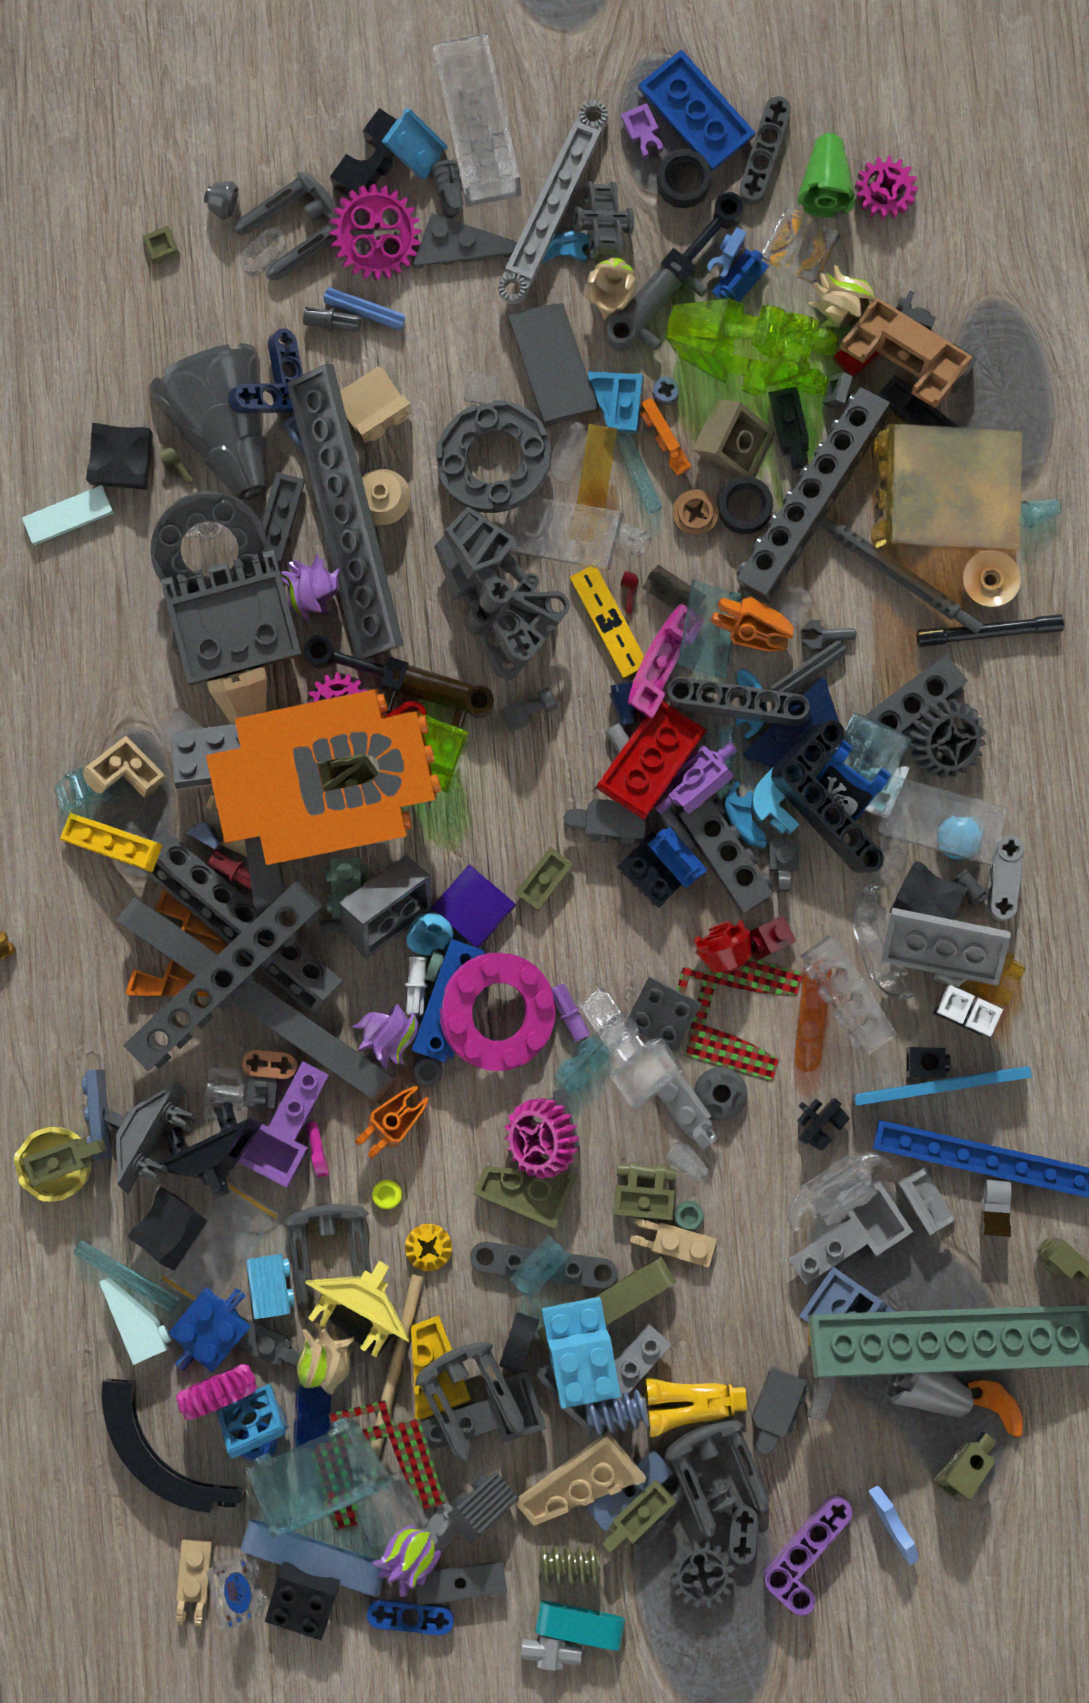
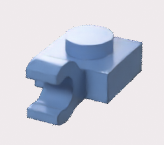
(730, 246)

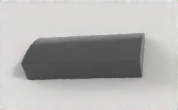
(553, 363)

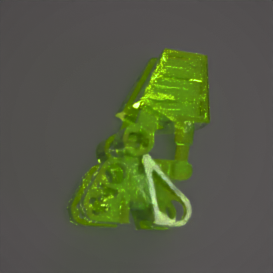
(706, 334)

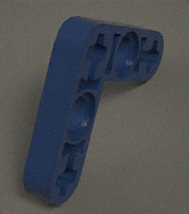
(278, 389)

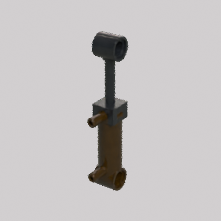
(403, 678)

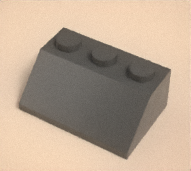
(386, 905)

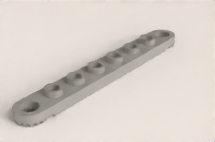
(553, 202)

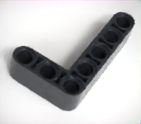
(822, 800)

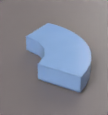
(894, 1525)

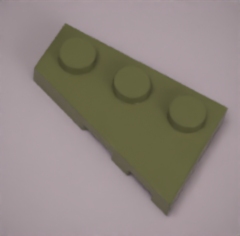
(526, 1195)

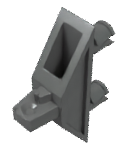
(141, 1130)

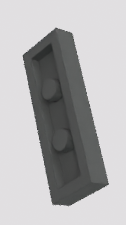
(281, 512)

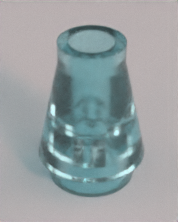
(1037, 511)

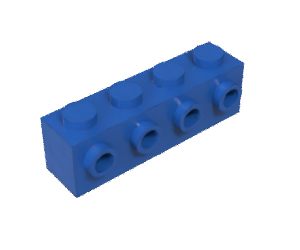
(430, 1037)

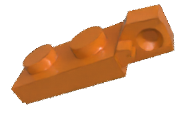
(666, 440)

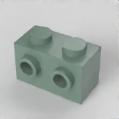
(345, 878)

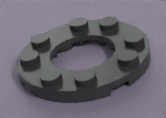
(481, 420)
(197, 509)

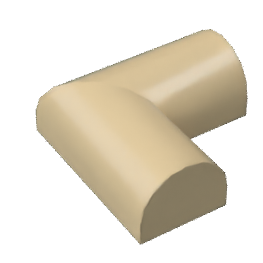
(125, 761)

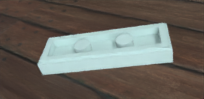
(67, 515)

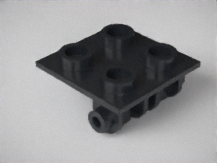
(649, 873)

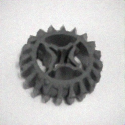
(955, 744)

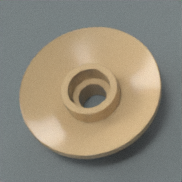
(1001, 568)

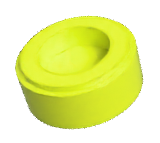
(387, 1194)

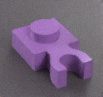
(641, 127)

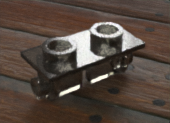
(667, 587)

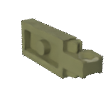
(61, 1160)
(639, 1516)

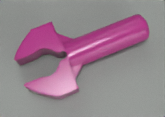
(318, 1158)

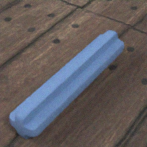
(364, 308)

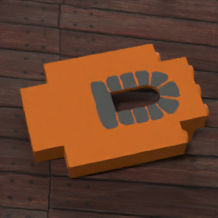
(276, 786)

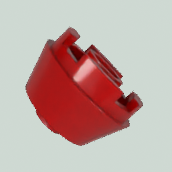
(724, 947)

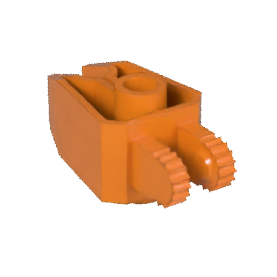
(753, 624)
(391, 1121)

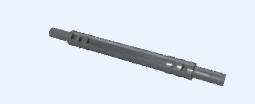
(900, 574)

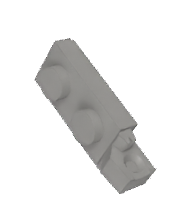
(688, 1111)

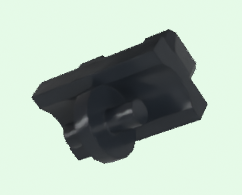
(831, 1112)

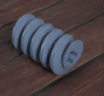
(617, 1412)

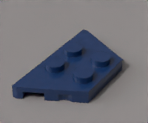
(781, 738)

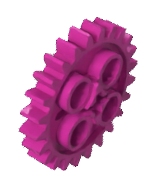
(373, 206)

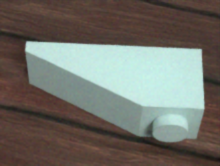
(137, 1326)

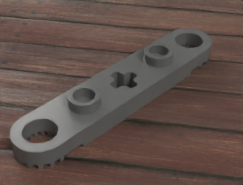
(575, 1270)

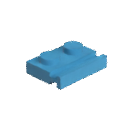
(414, 143)

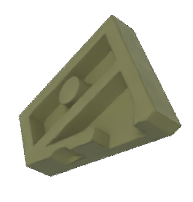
(346, 772)

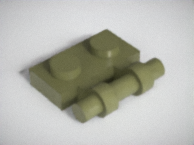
(644, 1201)

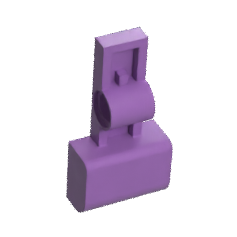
(275, 1147)

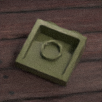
(1064, 1261)

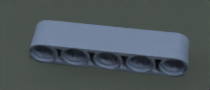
(313, 1557)

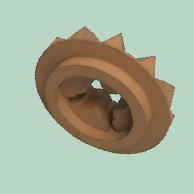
(692, 499)

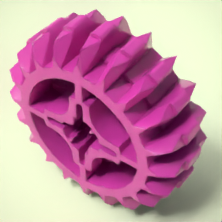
(532, 1138)
(216, 1392)

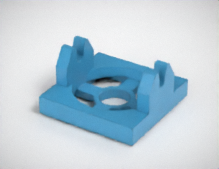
(276, 1428)

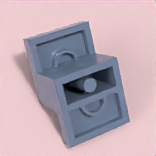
(842, 1295)

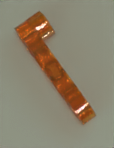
(807, 1014)

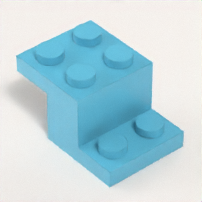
(580, 1352)

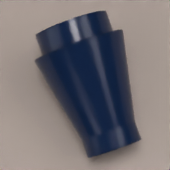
(619, 697)

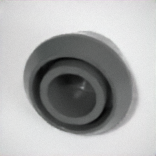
(222, 198)

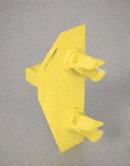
(364, 1296)

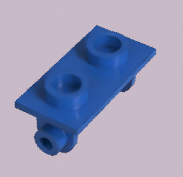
(741, 276)
(677, 857)

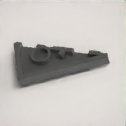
(453, 241)

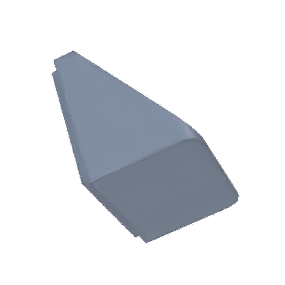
(205, 833)

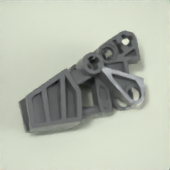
(520, 617)

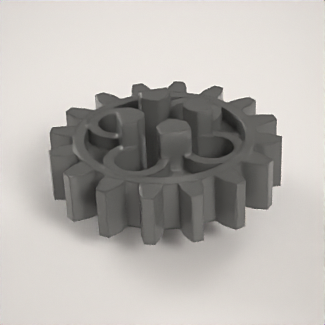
(711, 1559)

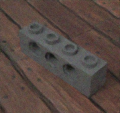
(941, 672)
(743, 896)

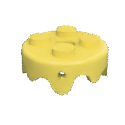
(58, 1188)

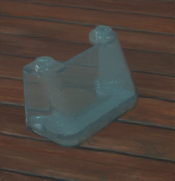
(317, 1478)

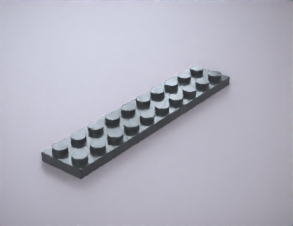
(345, 512)

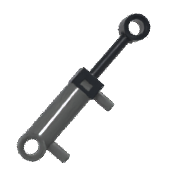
(674, 273)

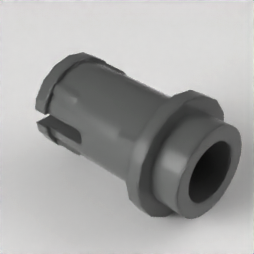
(975, 892)

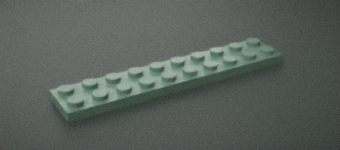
(949, 1340)

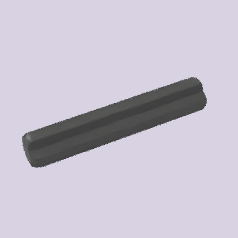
(810, 668)

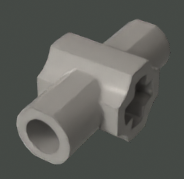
(551, 1652)

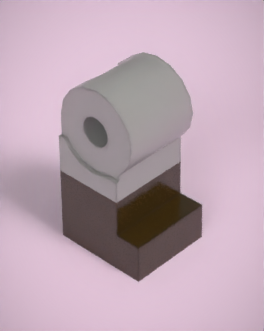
(996, 1208)

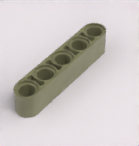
(631, 1291)

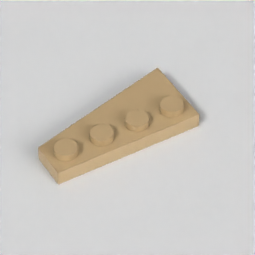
(588, 1475)

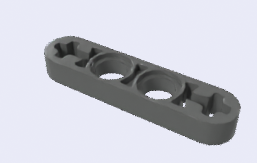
(765, 150)

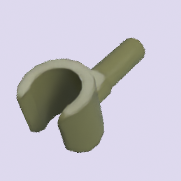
(170, 456)

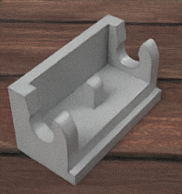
(925, 1201)

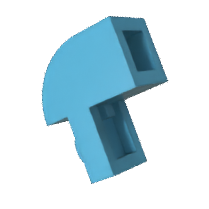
(766, 803)

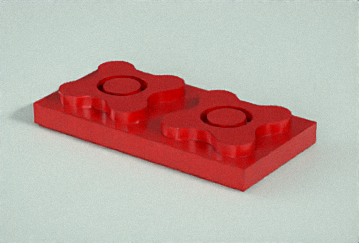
(651, 760)

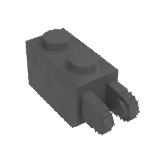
(607, 820)
(777, 1406)

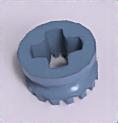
(661, 398)

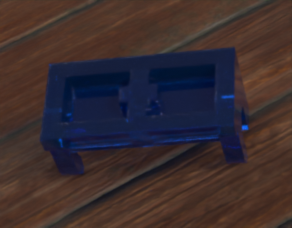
(310, 1414)

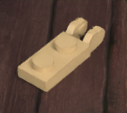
(677, 1242)
(193, 1578)

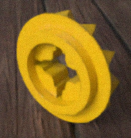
(442, 1245)

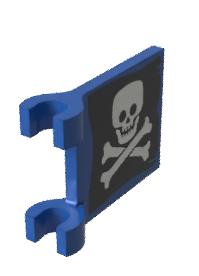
(846, 785)

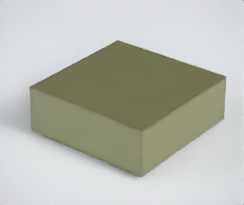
(160, 245)

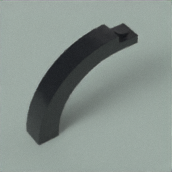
(146, 1465)

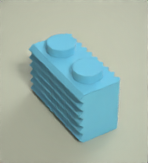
(268, 1286)

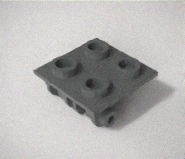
(664, 1013)

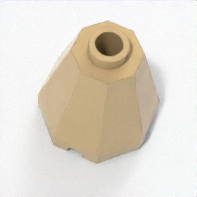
(241, 693)

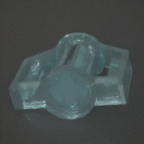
(81, 801)

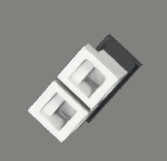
(966, 1011)

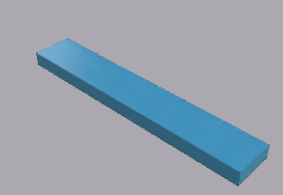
(941, 1085)

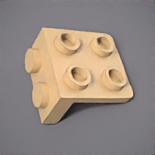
(374, 405)

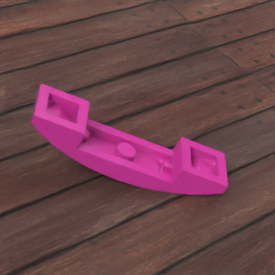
(658, 664)

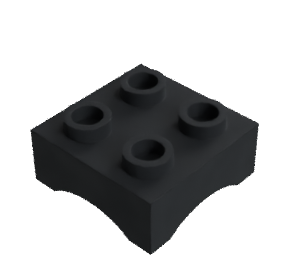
(119, 456)
(928, 893)
(168, 1229)
(302, 1601)

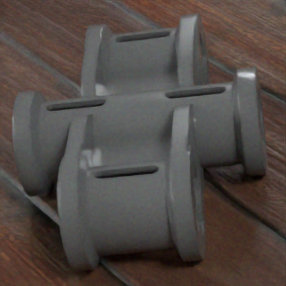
(603, 220)

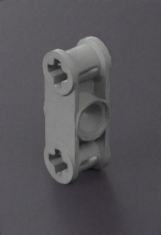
(1005, 879)

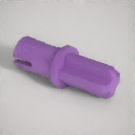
(570, 1012)

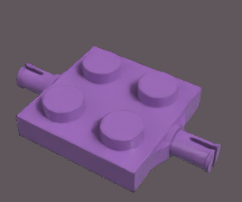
(698, 779)

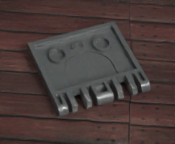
(233, 622)

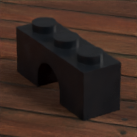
(354, 173)

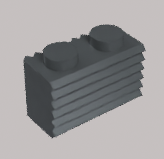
(482, 1506)

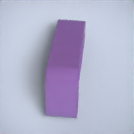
(812, 1548)

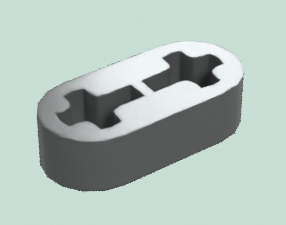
(750, 1534)

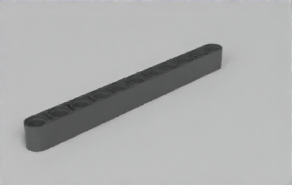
(260, 1002)

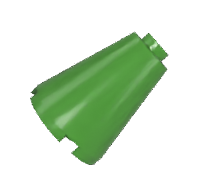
(827, 179)

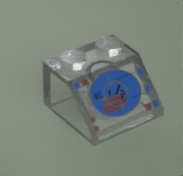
(236, 1590)

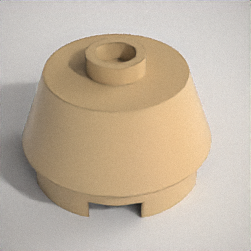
(386, 495)

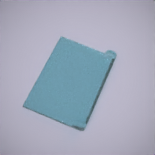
(704, 644)

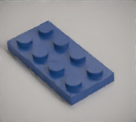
(696, 110)

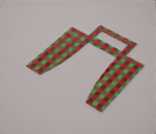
(725, 1049)
(411, 1452)

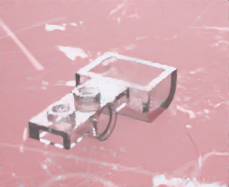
(641, 1068)

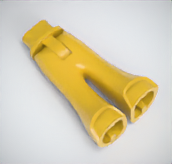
(708, 1401)

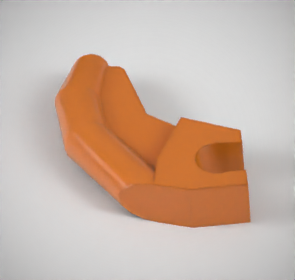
(999, 1400)

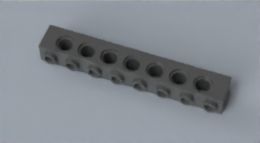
(766, 583)
(231, 913)
(144, 1045)

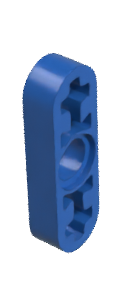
(389, 1605)

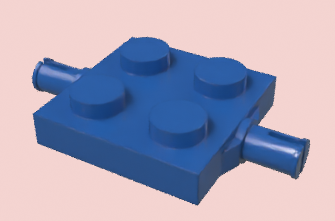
(209, 1329)

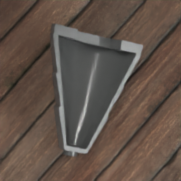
(198, 405)

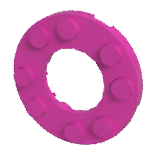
(460, 996)

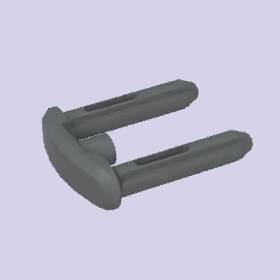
(321, 205)
(325, 1216)
(453, 1364)
(703, 1439)

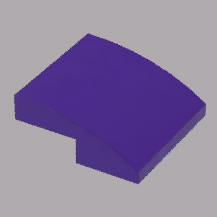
(473, 906)

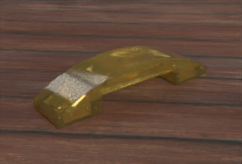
(597, 466)

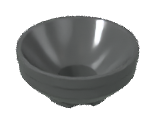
(721, 1076)

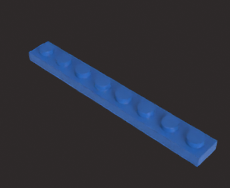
(982, 1158)

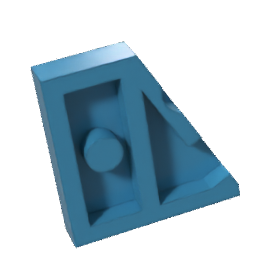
(619, 399)

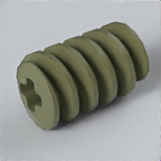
(569, 1565)

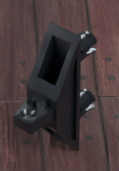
(214, 1156)

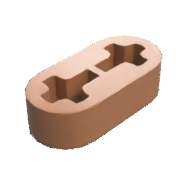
(270, 1056)

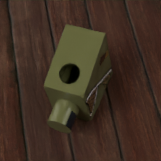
(958, 1476)

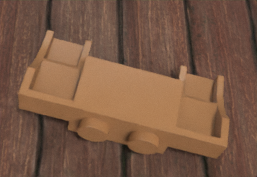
(909, 346)

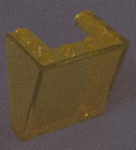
(948, 488)

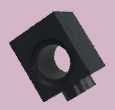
(914, 1067)

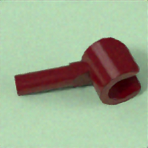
(629, 581)

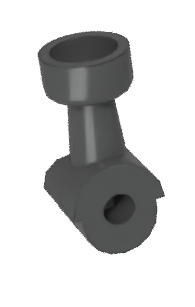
(519, 715)

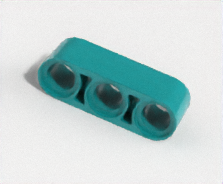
(580, 1625)

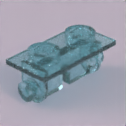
(572, 1071)
(539, 1267)

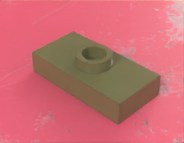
(544, 878)

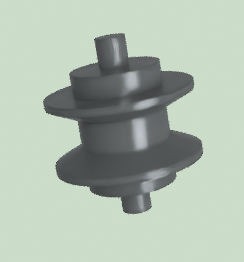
(722, 1497)

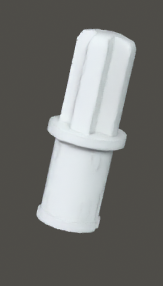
(416, 985)

